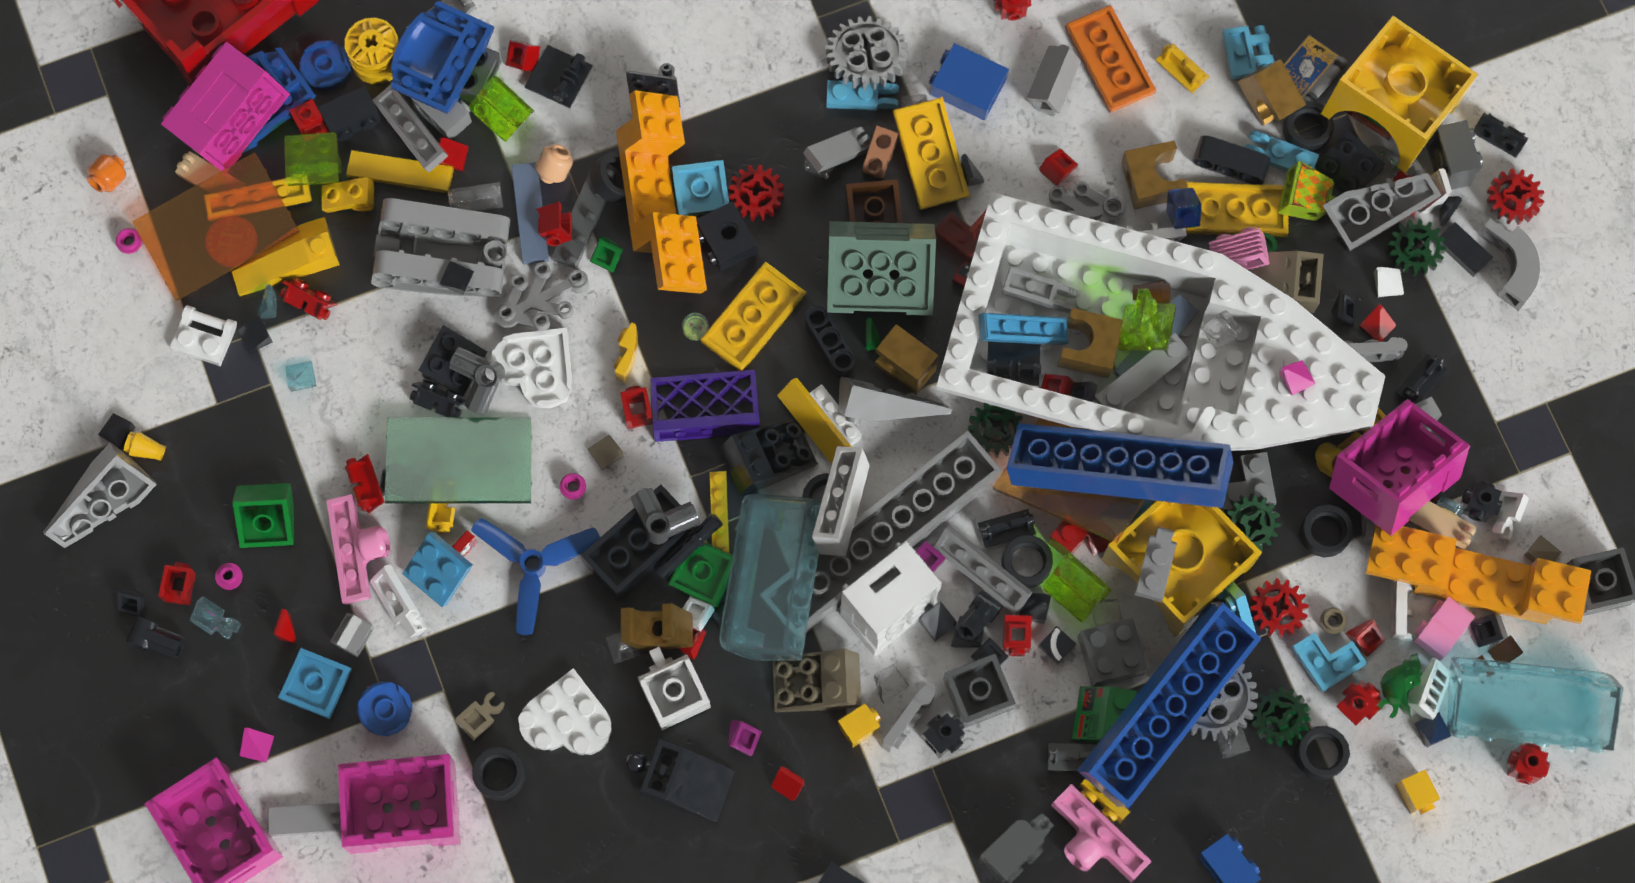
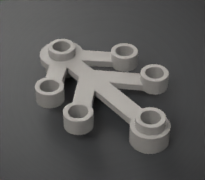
(1090, 212)
(538, 300)

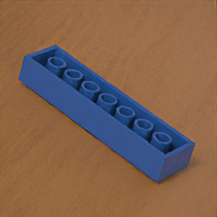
(1120, 465)
(1169, 704)

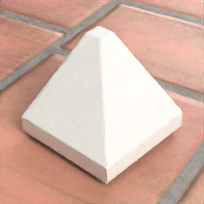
(1388, 282)

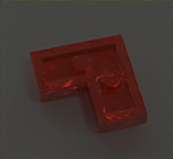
(960, 234)

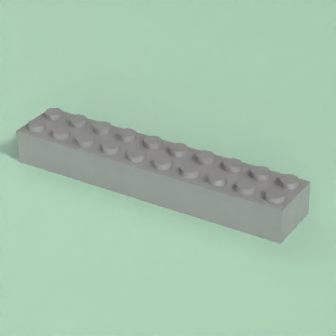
(904, 515)

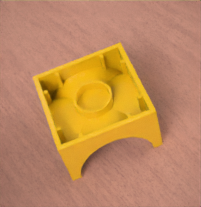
(1403, 86)
(1205, 560)

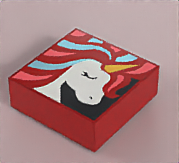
(465, 543)

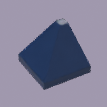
(1432, 730)

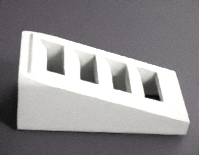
(1442, 183)
(1420, 699)

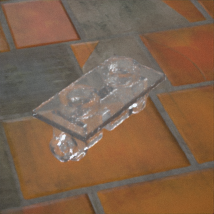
(476, 197)

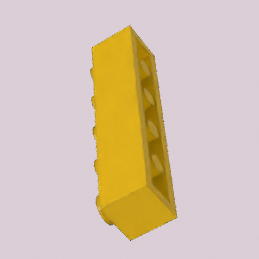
(719, 507)

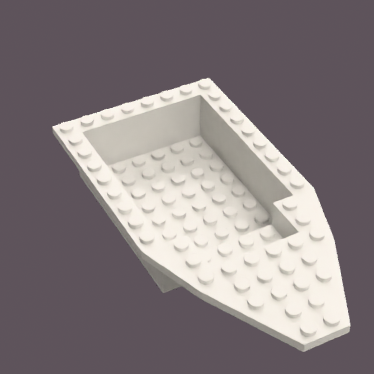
(1235, 380)

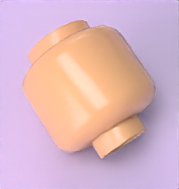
(554, 163)

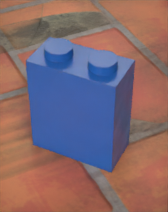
(968, 81)

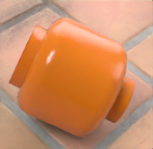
(106, 173)

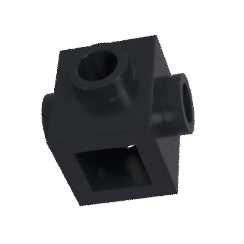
(1475, 507)
(939, 743)

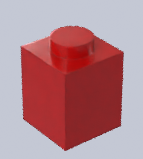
(1067, 538)

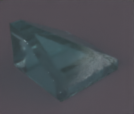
(268, 304)
(300, 376)

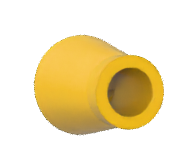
(142, 446)

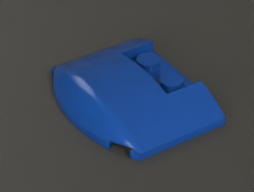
(439, 55)
(286, 74)

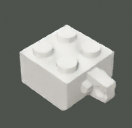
(673, 689)

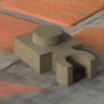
(477, 718)

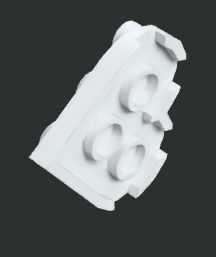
(538, 364)
(566, 717)

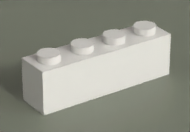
(841, 501)

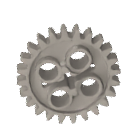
(849, 58)
(1235, 707)

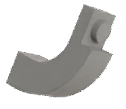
(1522, 259)

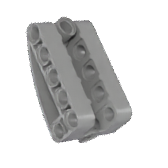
(422, 238)

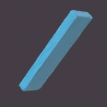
(1023, 329)

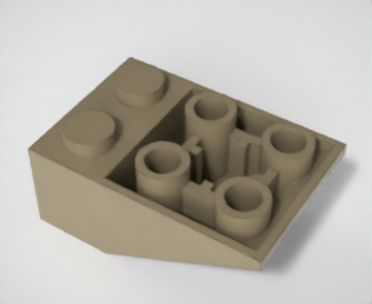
(1296, 275)
(818, 682)

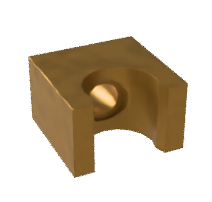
(1271, 92)
(1143, 182)
(1103, 339)
(906, 359)
(642, 628)

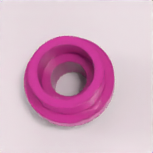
(123, 236)
(569, 479)
(234, 582)

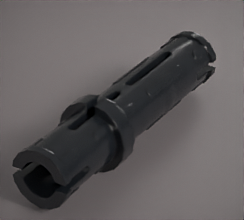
(696, 538)

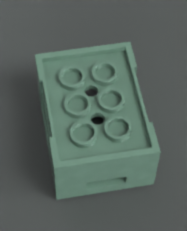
(881, 249)

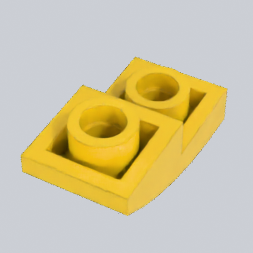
(628, 346)

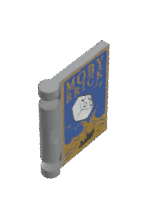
(1313, 67)

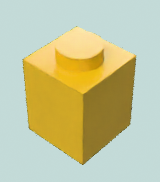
(859, 724)
(1418, 792)

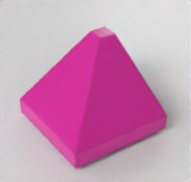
(1296, 377)
(256, 745)

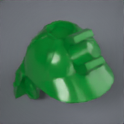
(1399, 682)

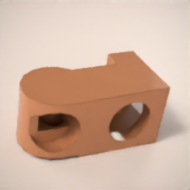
(880, 152)

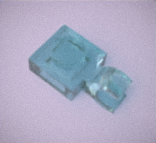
(210, 618)

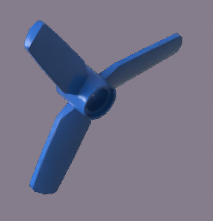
(551, 555)

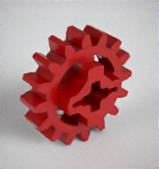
(1522, 188)
(766, 193)
(1288, 611)

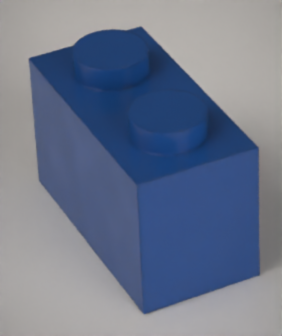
(1228, 863)

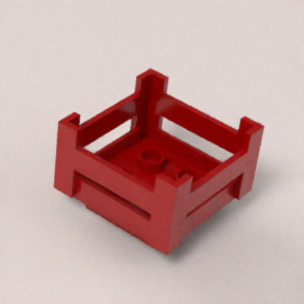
(196, 28)

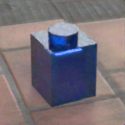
(1183, 208)

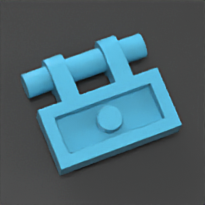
(1240, 52)

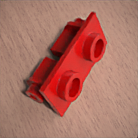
(317, 302)
(368, 490)

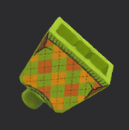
(1305, 192)

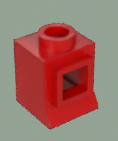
(308, 118)
(553, 225)
(635, 395)
(170, 573)
(1015, 647)

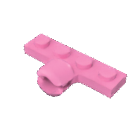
(354, 548)
(1097, 837)

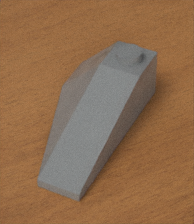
(1373, 209)
(866, 402)
(102, 492)

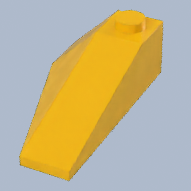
(293, 258)

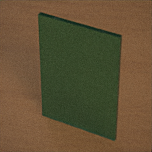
(458, 460)

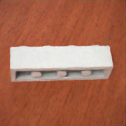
(831, 409)

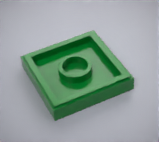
(704, 574)

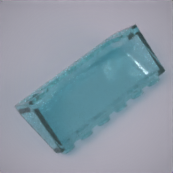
(771, 578)
(1533, 704)

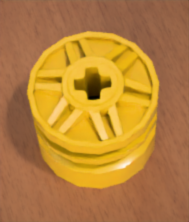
(375, 62)

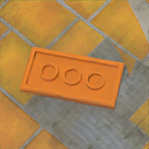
(1110, 58)

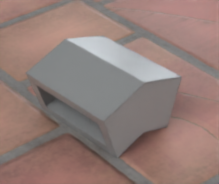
(352, 634)

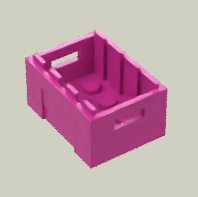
(225, 107)
(1392, 446)
(372, 784)
(182, 819)

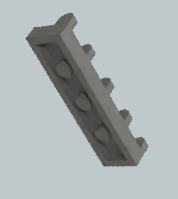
(584, 219)

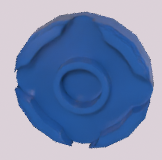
(325, 65)
(384, 708)

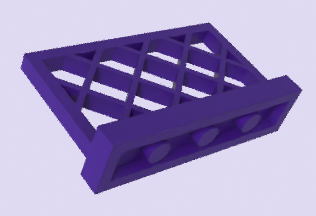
(704, 426)

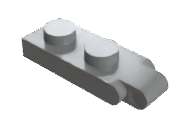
(1156, 565)

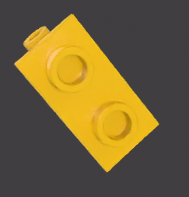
(1182, 68)
(440, 518)

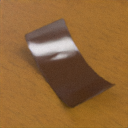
(1505, 651)

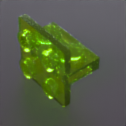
(500, 108)
(312, 159)
(1146, 324)
(1076, 587)

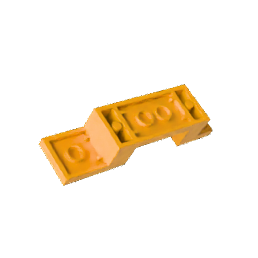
(649, 192)
(1479, 580)

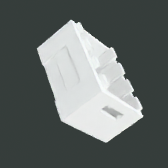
(893, 604)

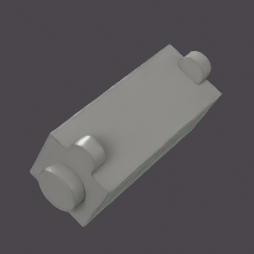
(1053, 79)

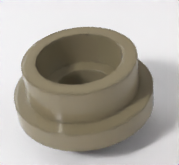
(1338, 615)

